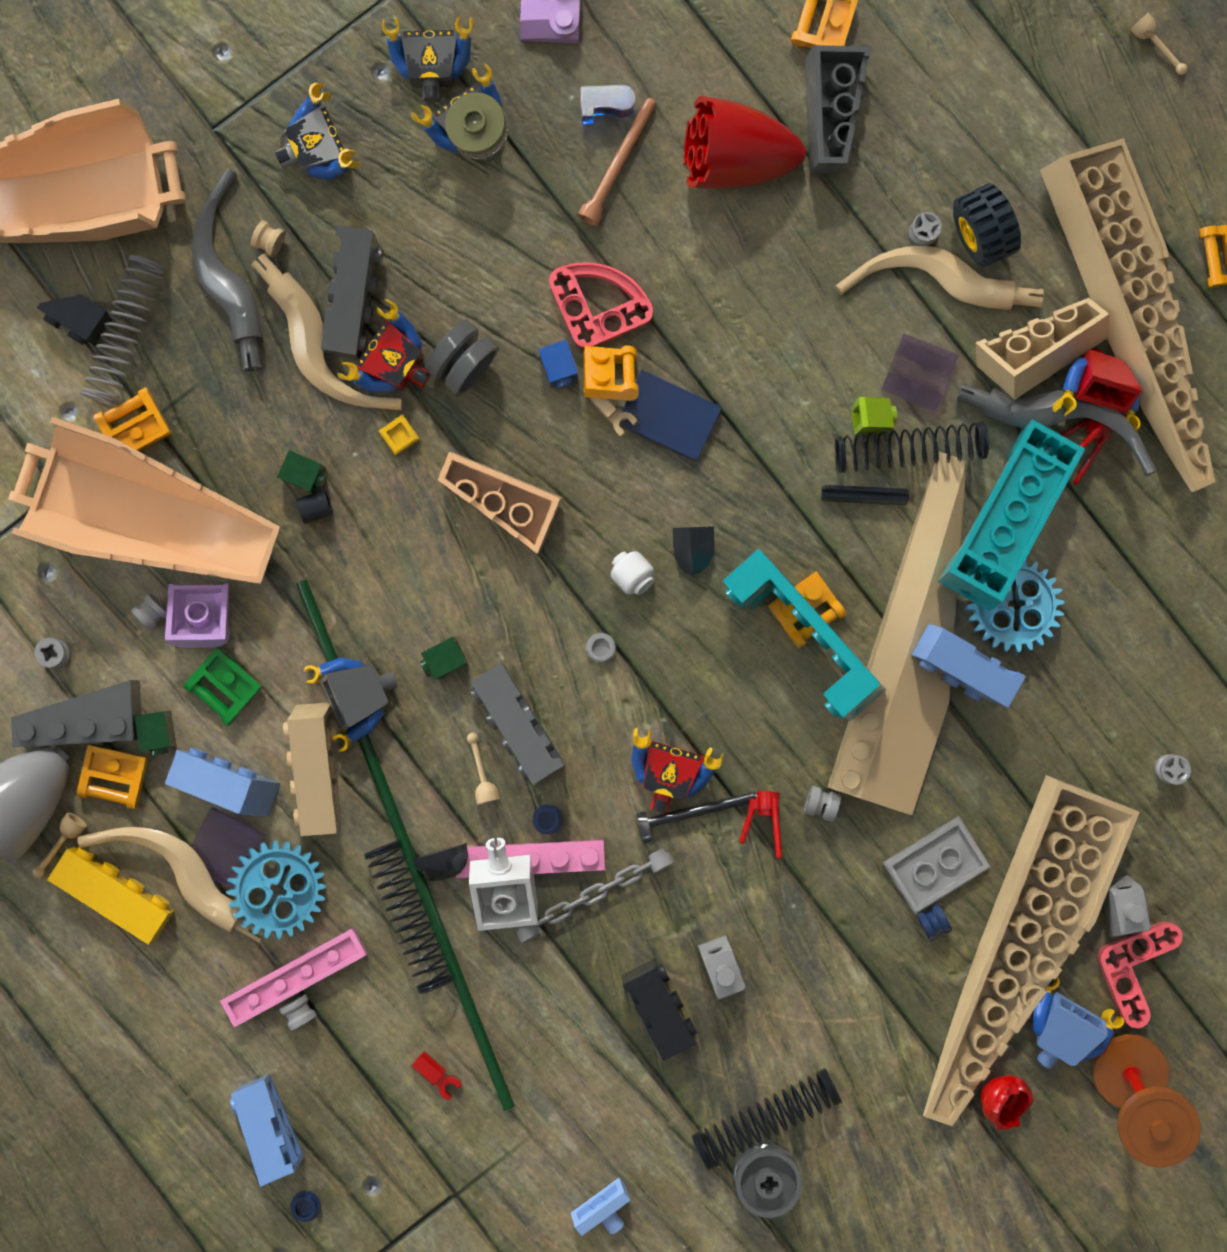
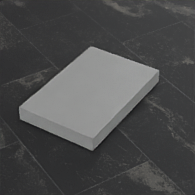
(936, 865)

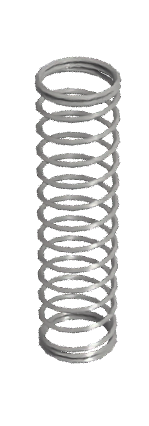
(143, 265)

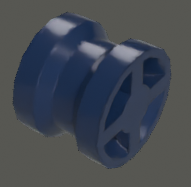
(934, 923)

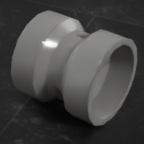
(822, 803)

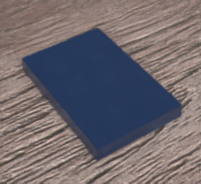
(671, 416)

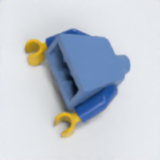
(1069, 1030)

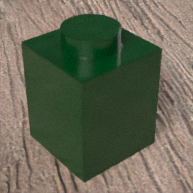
(302, 472)
(443, 659)
(155, 732)

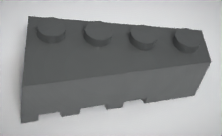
(833, 100)
(351, 293)
(89, 718)
(517, 723)

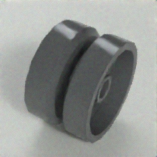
(461, 358)
(769, 1197)

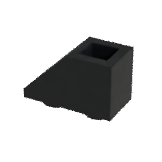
(78, 315)

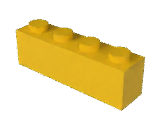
(111, 894)

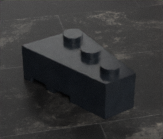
(659, 1009)

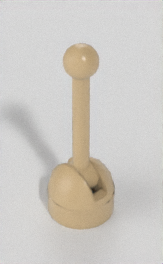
(1146, 29)
(486, 791)
(70, 827)

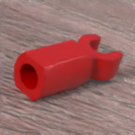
(435, 1074)

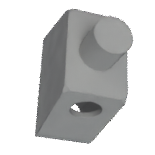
(1125, 907)
(722, 967)

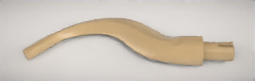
(952, 275)
(306, 338)
(189, 871)

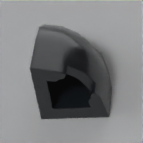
(693, 548)
(443, 863)

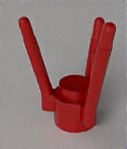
(1094, 431)
(768, 806)

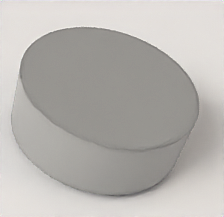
(600, 647)

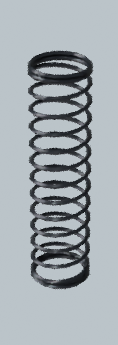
(981, 442)
(437, 981)

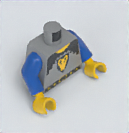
(316, 140)

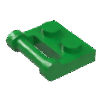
(228, 678)

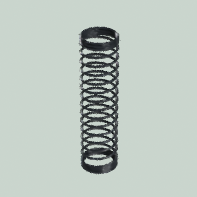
(704, 1151)

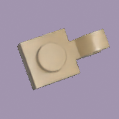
(608, 409)

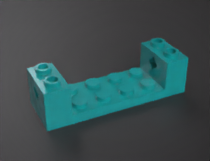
(1012, 516)
(756, 581)

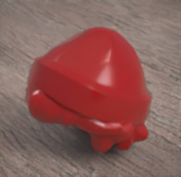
(1005, 1101)

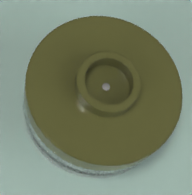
(476, 125)

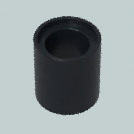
(314, 506)

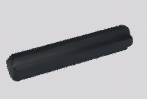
(861, 494)

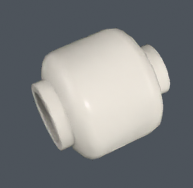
(632, 573)

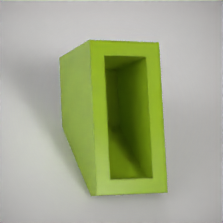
(873, 415)

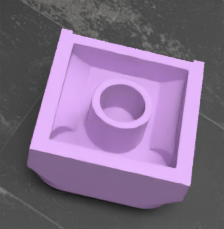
(550, 21)
(197, 616)

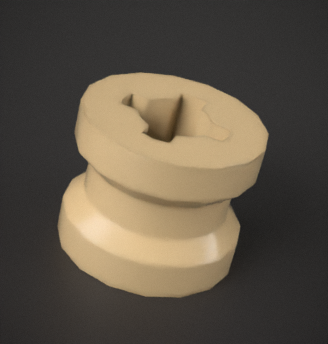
(267, 238)

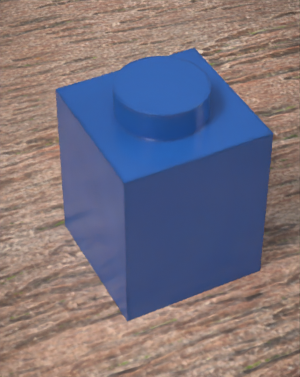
(559, 364)

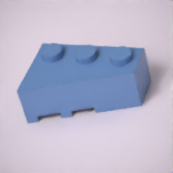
(966, 667)
(221, 783)
(266, 1130)

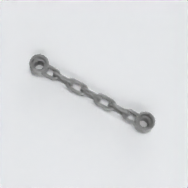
(658, 861)

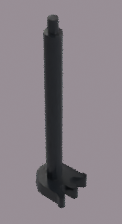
(646, 823)

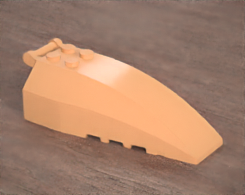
(84, 177)
(131, 509)

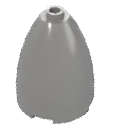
(28, 797)

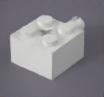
(503, 889)

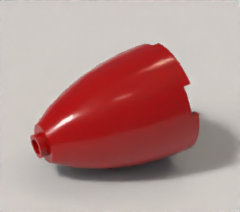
(737, 146)

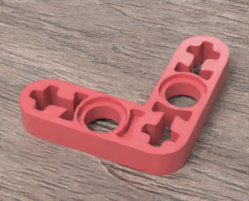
(1124, 969)

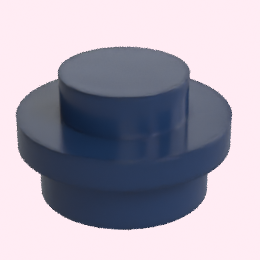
(547, 819)
(305, 1206)

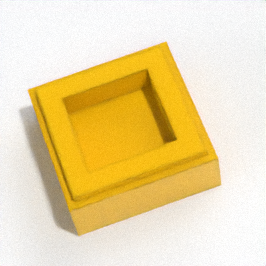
(399, 435)

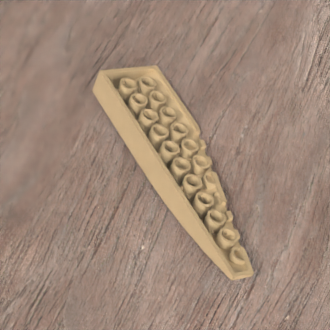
(1127, 276)
(895, 735)
(1034, 926)

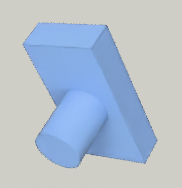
(602, 1209)

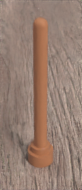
(592, 211)

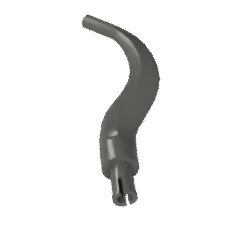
(223, 284)
(1019, 412)

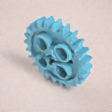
(1042, 605)
(299, 902)

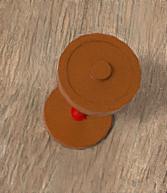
(1154, 1121)

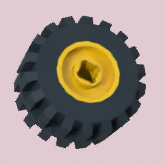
(987, 225)

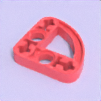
(596, 323)

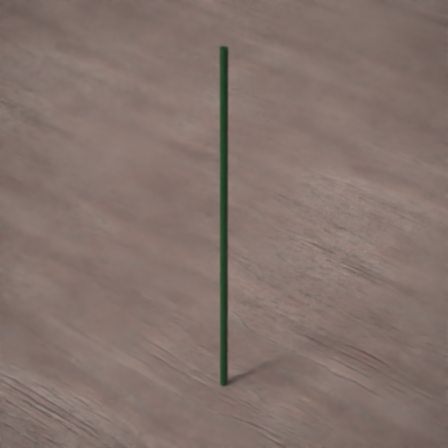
(420, 881)

